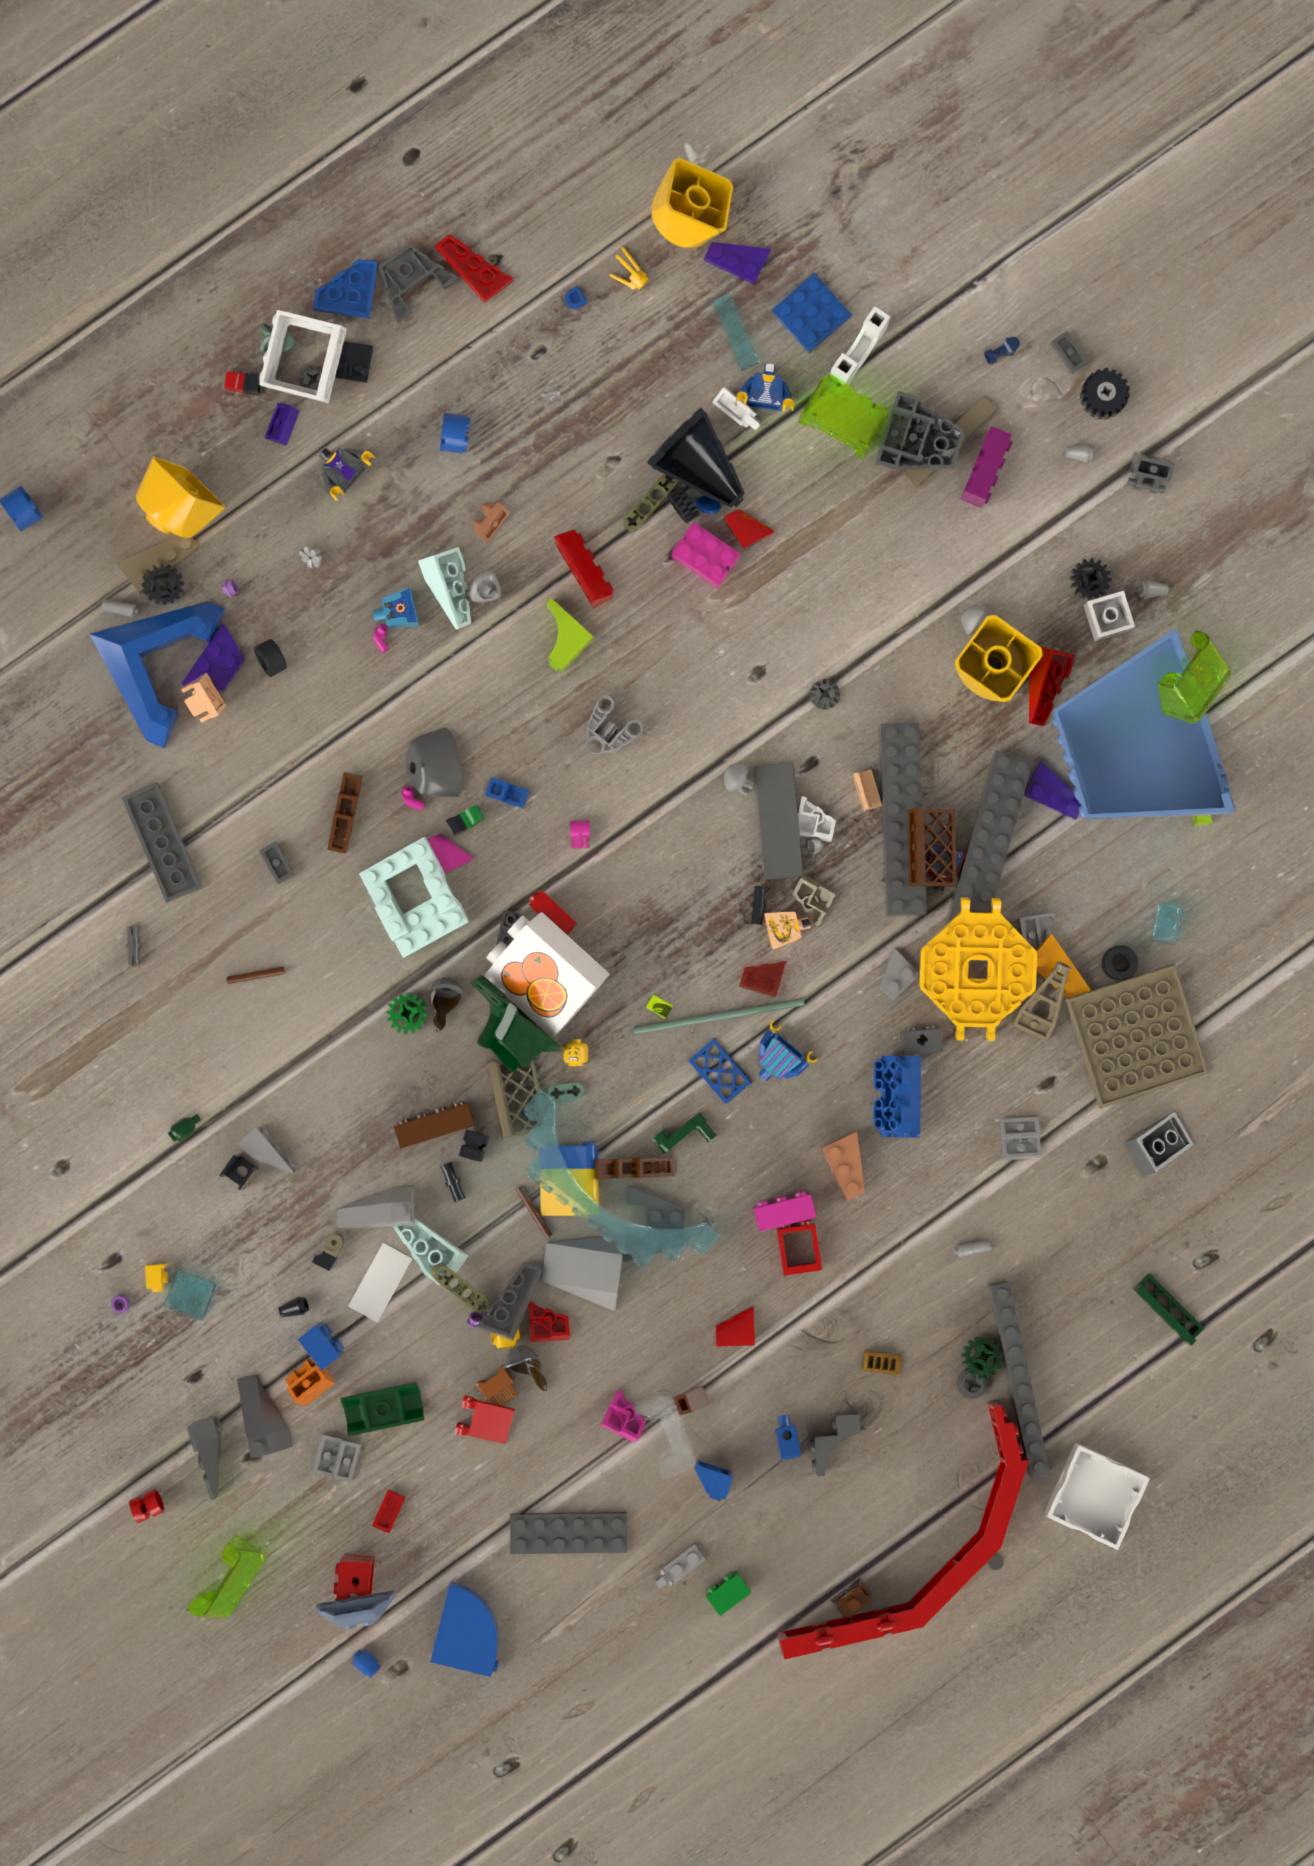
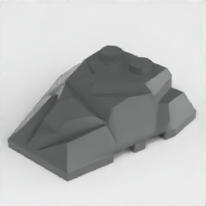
(918, 437)

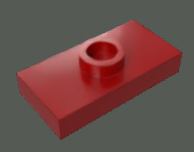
(388, 1511)

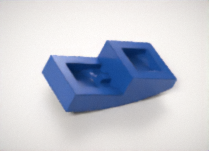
(507, 793)

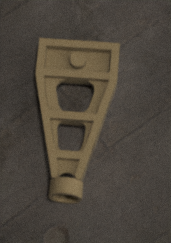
(1034, 1023)

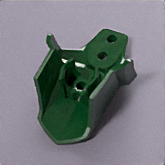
(508, 1032)

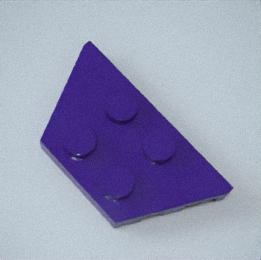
(219, 659)

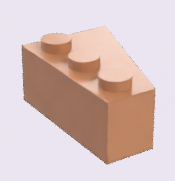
(845, 1164)

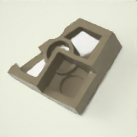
(814, 898)

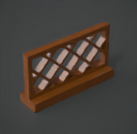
(917, 846)

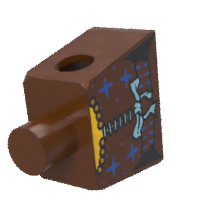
(852, 1599)

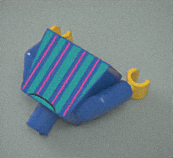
(780, 1056)

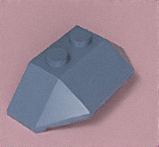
(356, 1610)

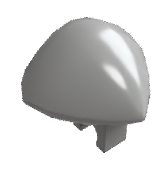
(485, 587)
(973, 618)
(736, 779)

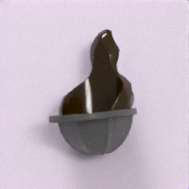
(444, 997)
(523, 1360)

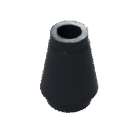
(295, 1307)

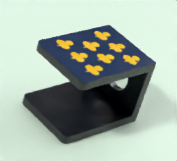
(231, 1167)

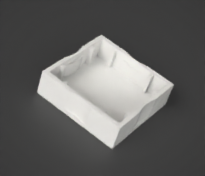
(1096, 1495)

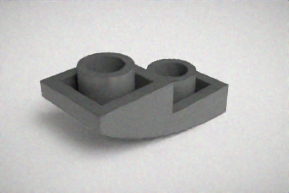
(507, 922)

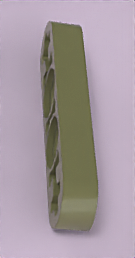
(653, 503)
(460, 1288)

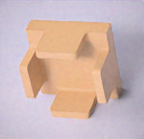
(204, 698)

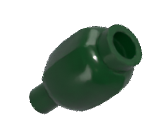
(183, 1128)

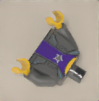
(343, 468)

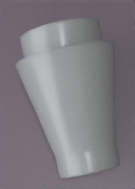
(1081, 452)
(1152, 589)

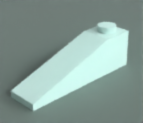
(446, 580)
(430, 1248)

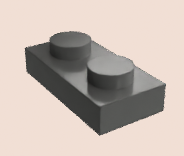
(1069, 352)
(276, 862)

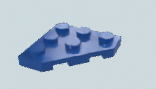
(349, 291)

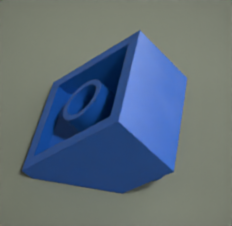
(714, 1479)

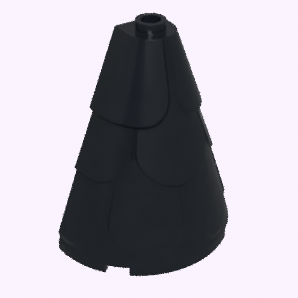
(699, 461)

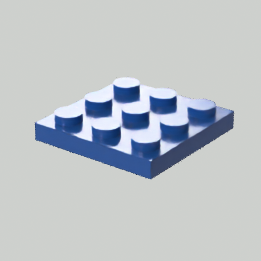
(811, 313)

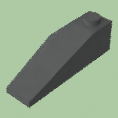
(263, 1424)
(206, 1439)

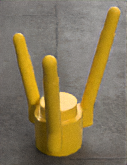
(638, 277)

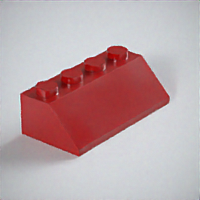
(583, 568)

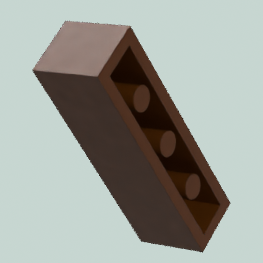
(434, 1125)

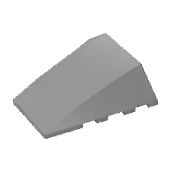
(585, 1269)

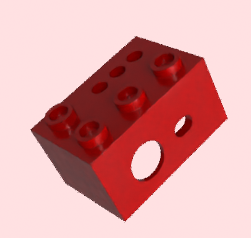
(354, 1576)

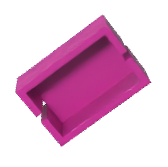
(705, 555)
(784, 1211)

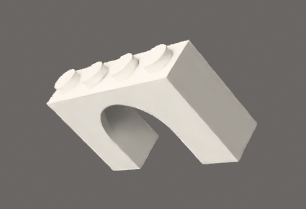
(870, 334)

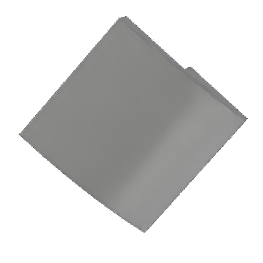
(1020, 1138)
(336, 1457)

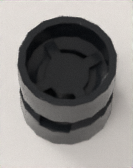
(473, 1145)

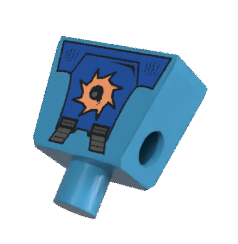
(398, 610)

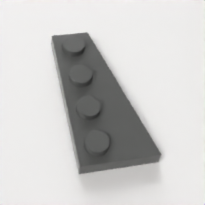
(509, 1309)

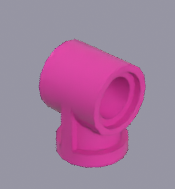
(580, 833)

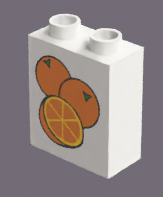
(544, 973)

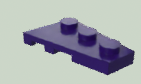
(738, 260)

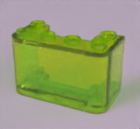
(844, 415)

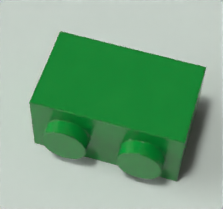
(728, 1592)

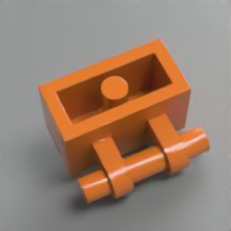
(308, 1382)

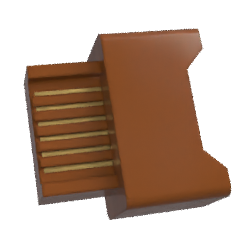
(498, 1387)

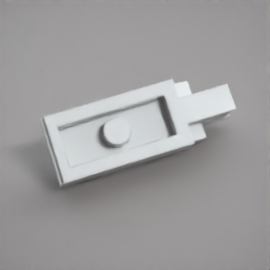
(741, 414)

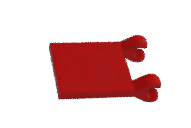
(488, 1420)

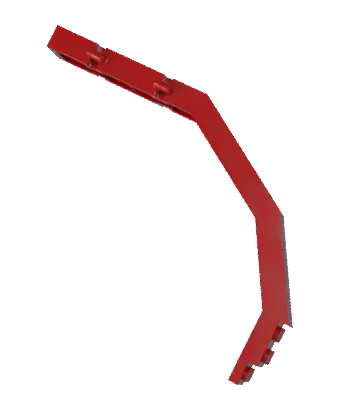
(947, 1580)

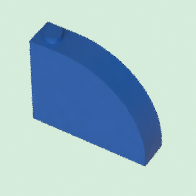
(466, 1633)

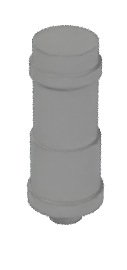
(120, 608)
(972, 1248)

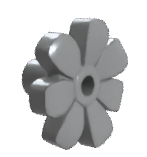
(311, 556)

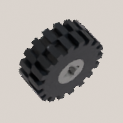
(1098, 400)

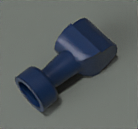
(1008, 348)

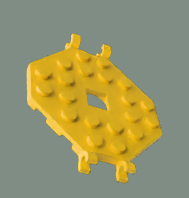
(978, 1000)

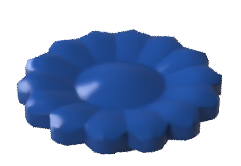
(707, 505)

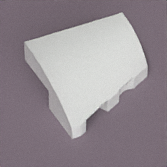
(814, 822)

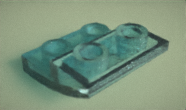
(190, 1294)

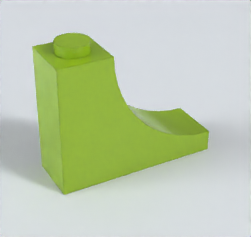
(571, 638)

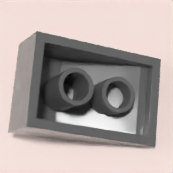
(1158, 1144)

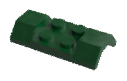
(383, 1408)

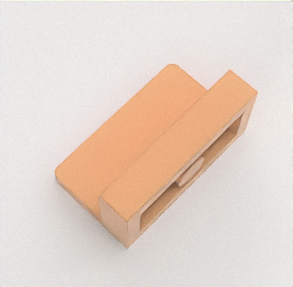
(867, 790)

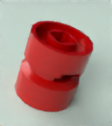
(153, 1504)

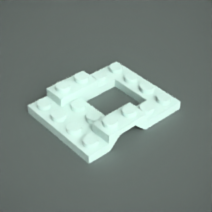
(425, 922)

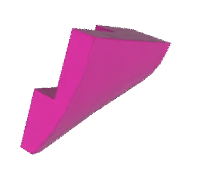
(448, 854)
(623, 1419)

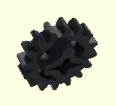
(1097, 582)
(158, 590)

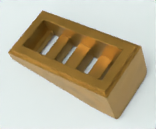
(866, 1357)

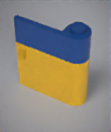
(581, 1164)

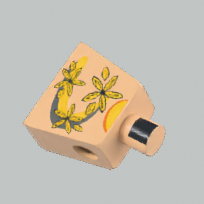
(784, 928)

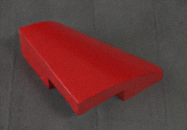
(746, 528)
(547, 1325)
(737, 1330)

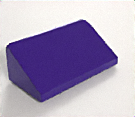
(282, 424)

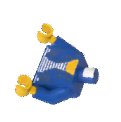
(766, 391)

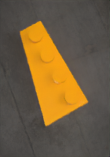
(1047, 955)

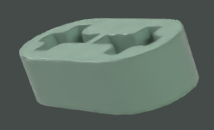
(567, 1086)

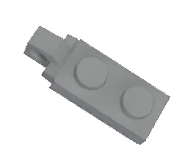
(680, 1566)

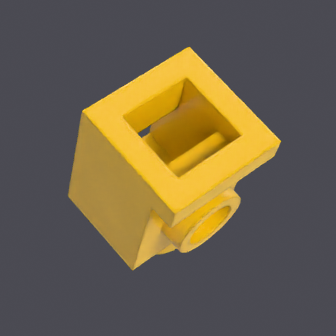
(156, 1277)

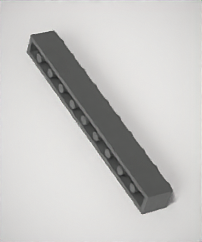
(1018, 1379)

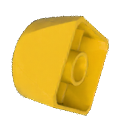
(691, 204)
(176, 499)
(1013, 650)

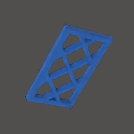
(723, 1055)

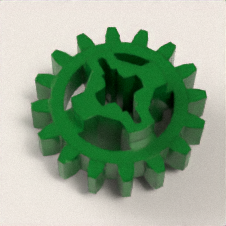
(415, 1010)

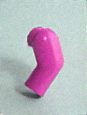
(379, 637)
(410, 800)

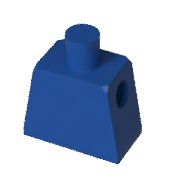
(788, 1448)

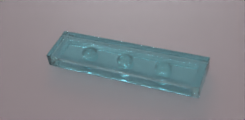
(735, 332)

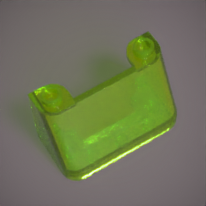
(1192, 692)
(244, 1563)

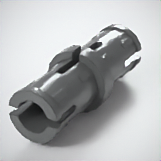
(133, 945)

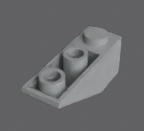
(262, 1149)

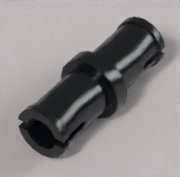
(758, 905)
(452, 1182)

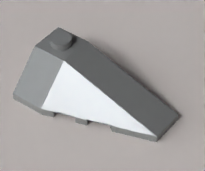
(384, 1209)

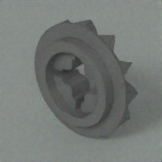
(304, 380)
(825, 703)
(974, 1392)

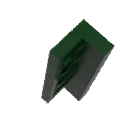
(1167, 1315)

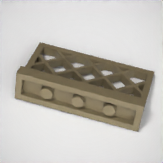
(500, 1099)

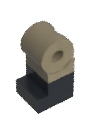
(333, 1247)

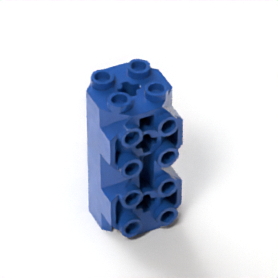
(900, 1100)

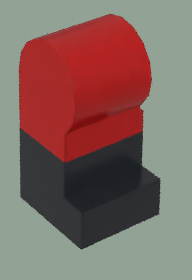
(242, 383)

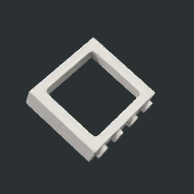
(271, 358)

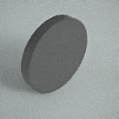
(996, 1562)

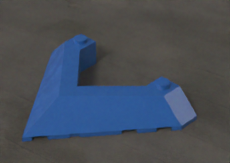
(123, 654)

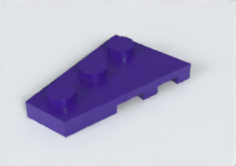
(1052, 792)

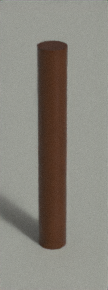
(255, 975)
(533, 1211)

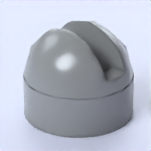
(814, 846)

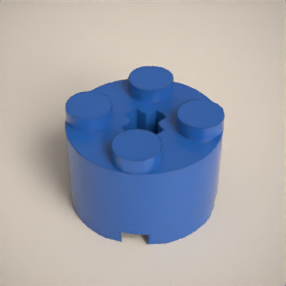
(453, 433)
(21, 508)

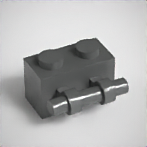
(1153, 468)

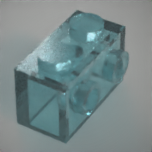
(1168, 923)

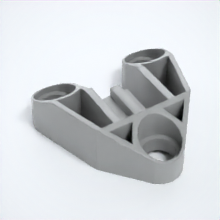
(620, 741)

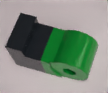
(465, 820)

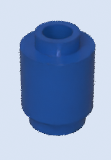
(365, 1663)

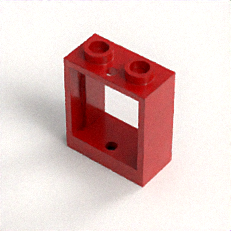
(543, 903)
(800, 1268)

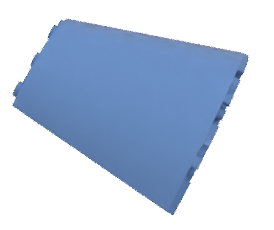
(1133, 756)

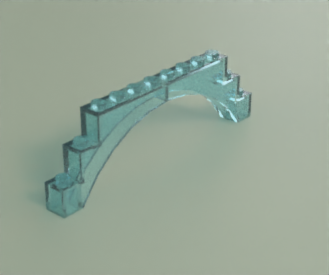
(636, 1240)

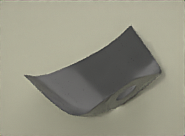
(442, 764)

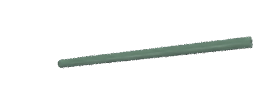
(718, 1016)

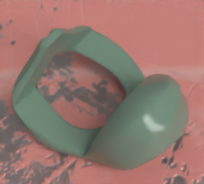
(289, 341)

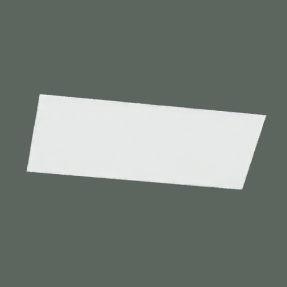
(380, 1282)

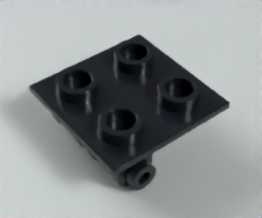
(354, 362)

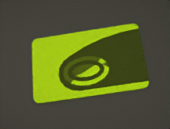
(659, 1006)

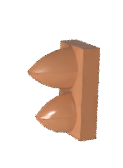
(495, 516)

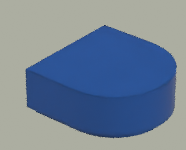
(575, 299)

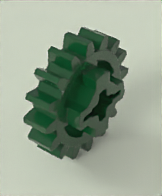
(983, 1364)

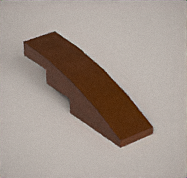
(345, 812)
(634, 1167)

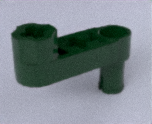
(665, 1141)

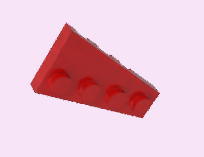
(480, 275)

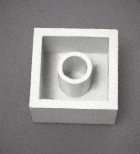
(1109, 616)

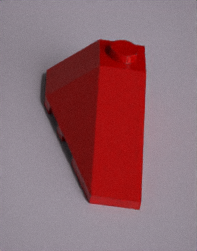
(1046, 682)

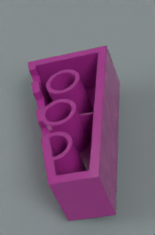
(986, 467)

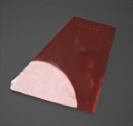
(763, 978)

